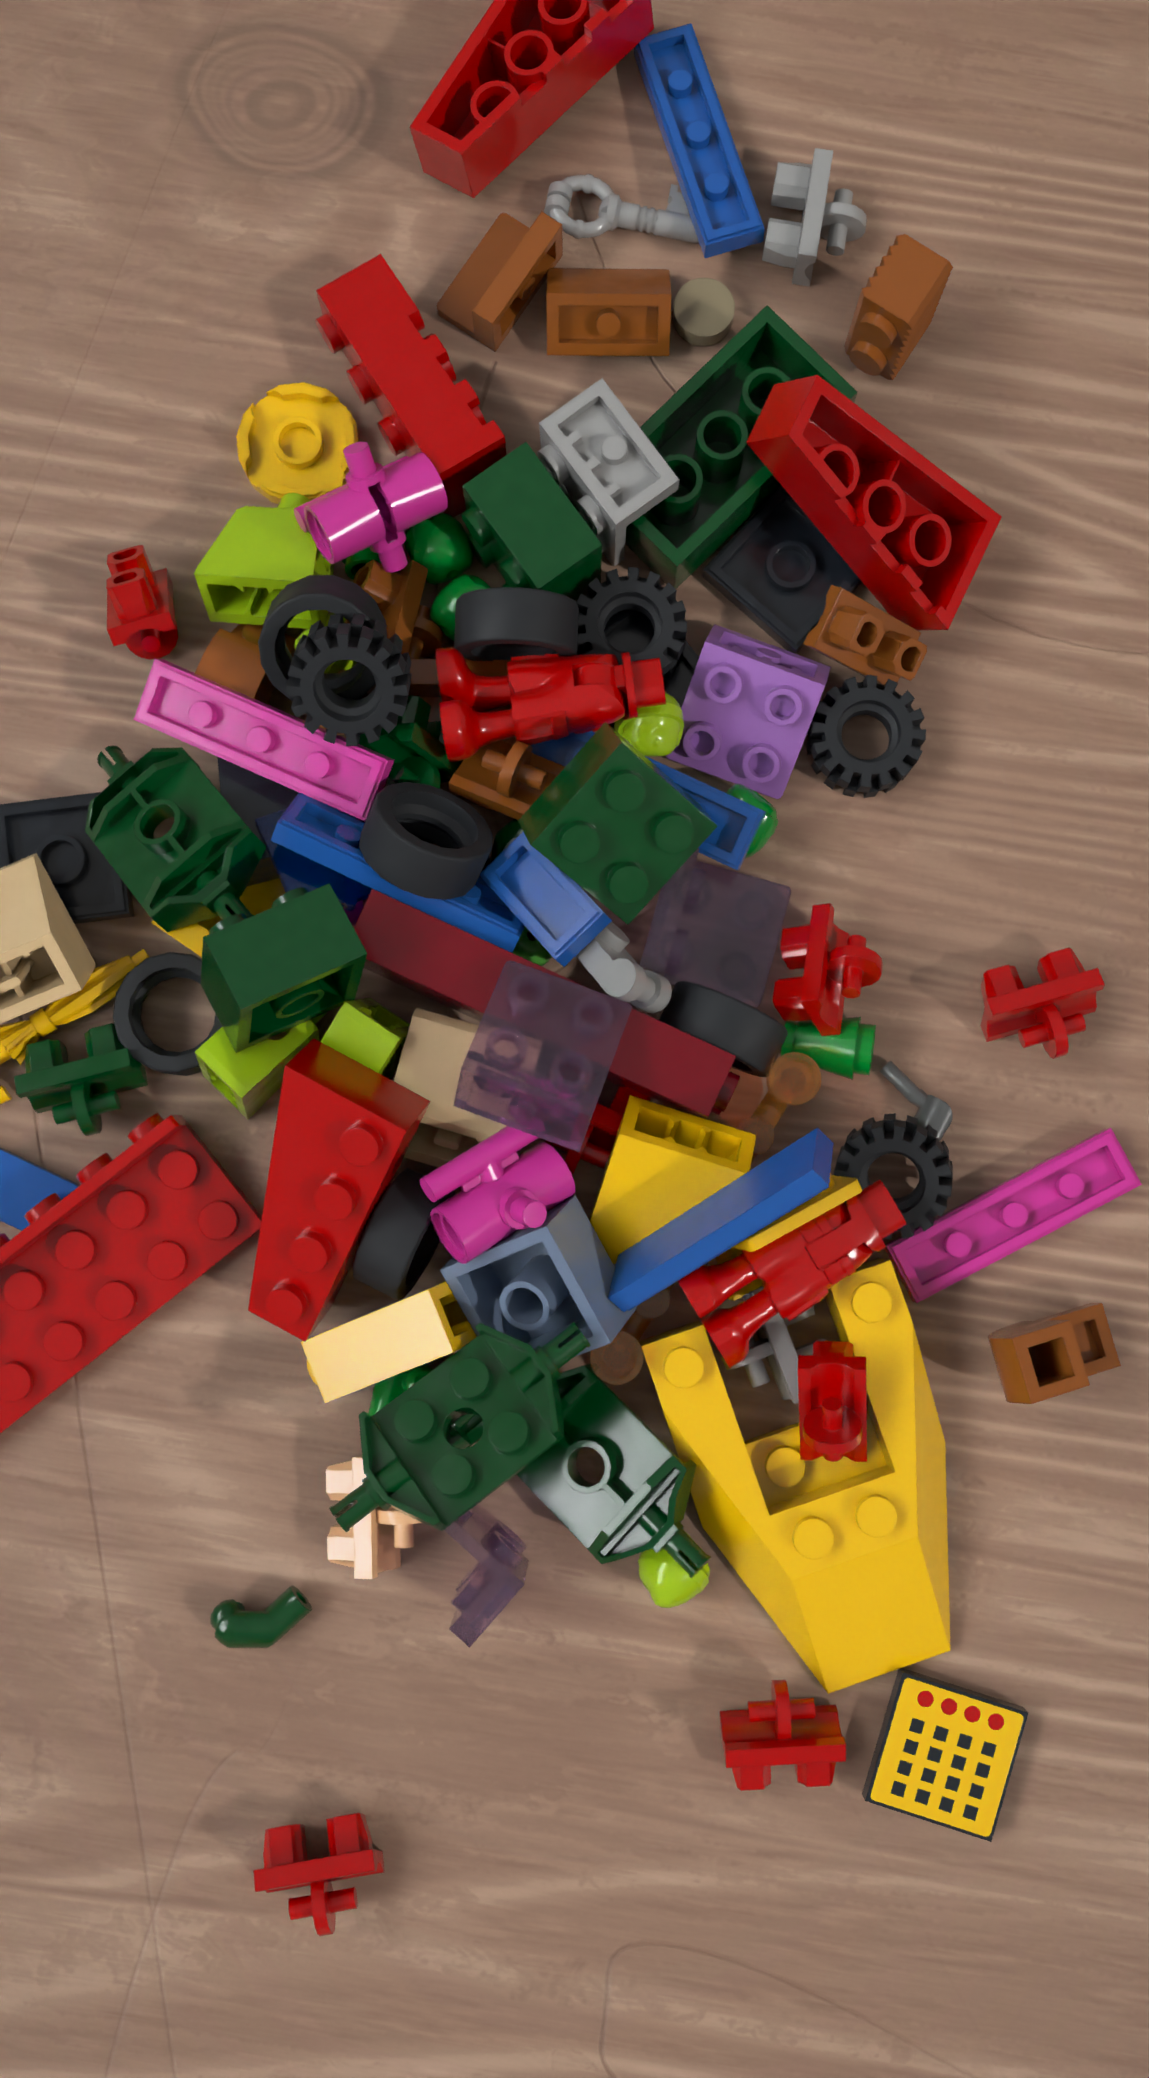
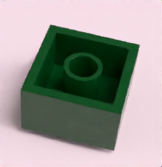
(530, 527)
(616, 824)
(281, 965)

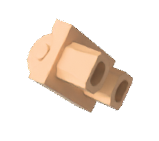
(376, 1539)

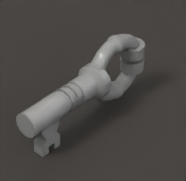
(615, 213)

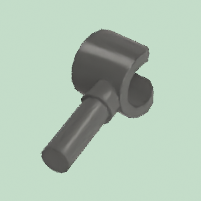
(931, 1109)

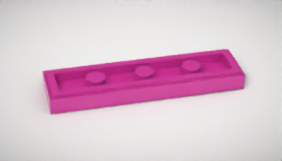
(261, 739)
(1013, 1215)

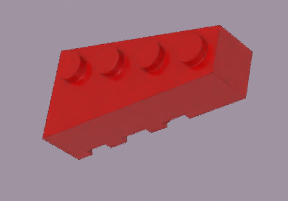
(517, 80)
(407, 377)
(875, 500)
(330, 1165)

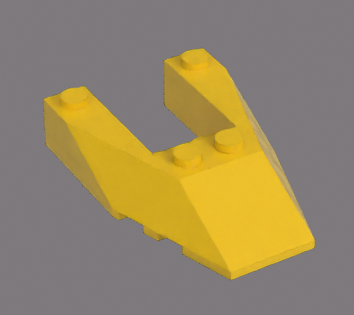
(837, 1549)

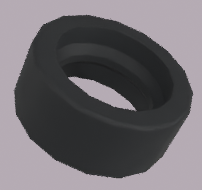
(316, 593)
(515, 623)
(416, 864)
(129, 1005)
(727, 1025)
(398, 1238)

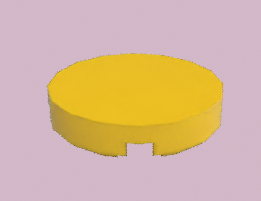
(296, 442)

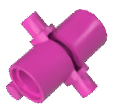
(374, 507)
(497, 1192)

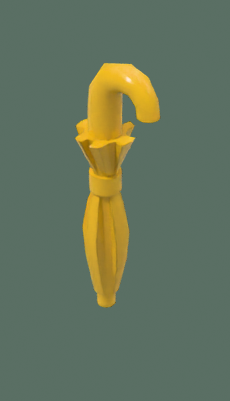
(96, 993)

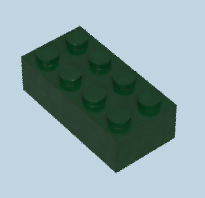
(704, 443)

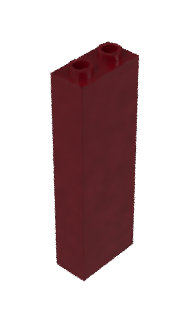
(463, 974)

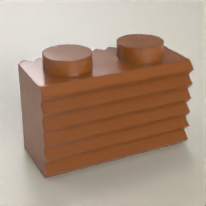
(896, 307)

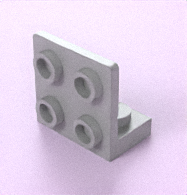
(604, 465)

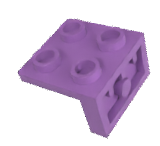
(748, 711)

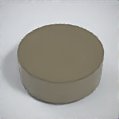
(703, 311)

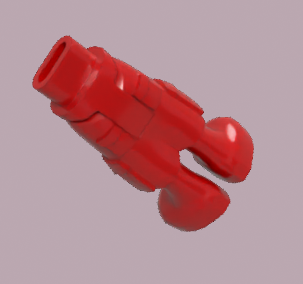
(546, 697)
(792, 1269)

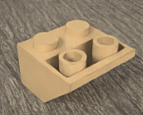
(38, 942)
(432, 1069)

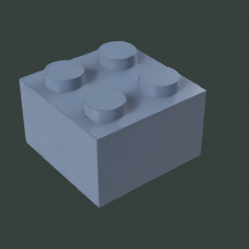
(542, 1282)

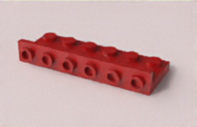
(111, 1256)

